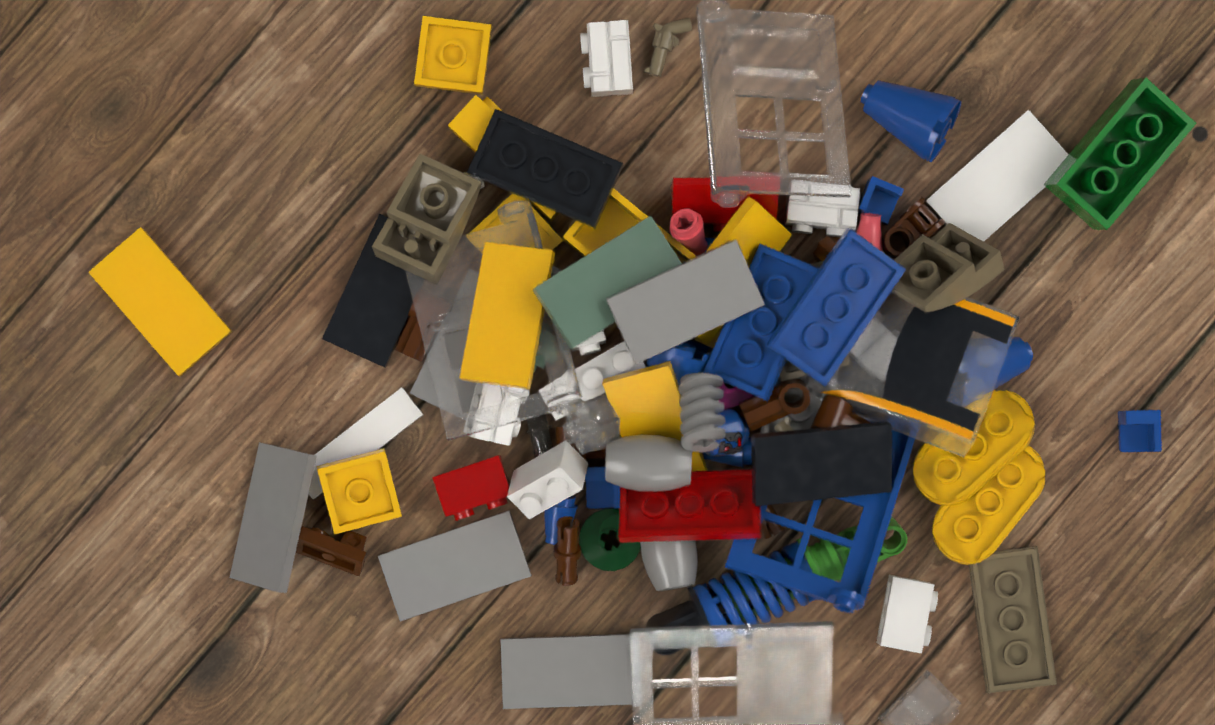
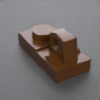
(344, 555)

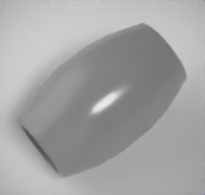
(648, 463)
(670, 563)

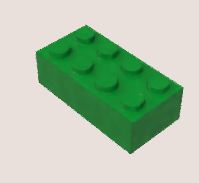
(1120, 153)

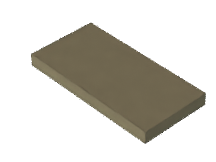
(1012, 620)

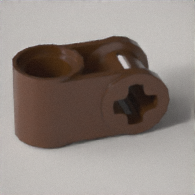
(912, 224)

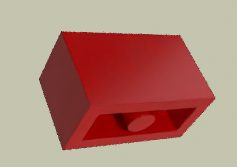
(472, 486)

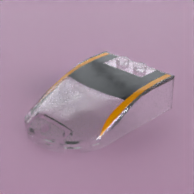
(925, 369)

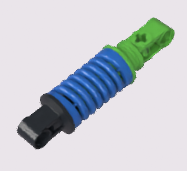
(746, 597)

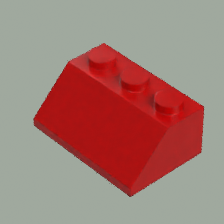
(696, 195)

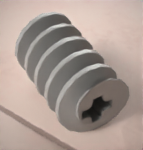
(700, 411)

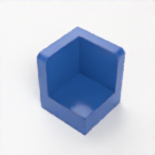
(879, 198)
(1139, 431)
(599, 491)

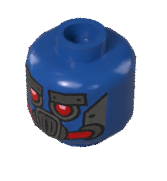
(736, 434)

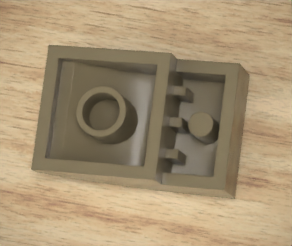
(427, 218)
(946, 268)

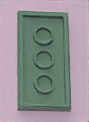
(579, 293)

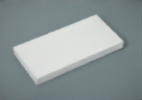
(999, 179)

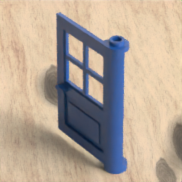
(864, 548)

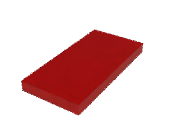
(710, 508)

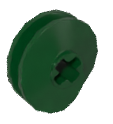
(593, 546)

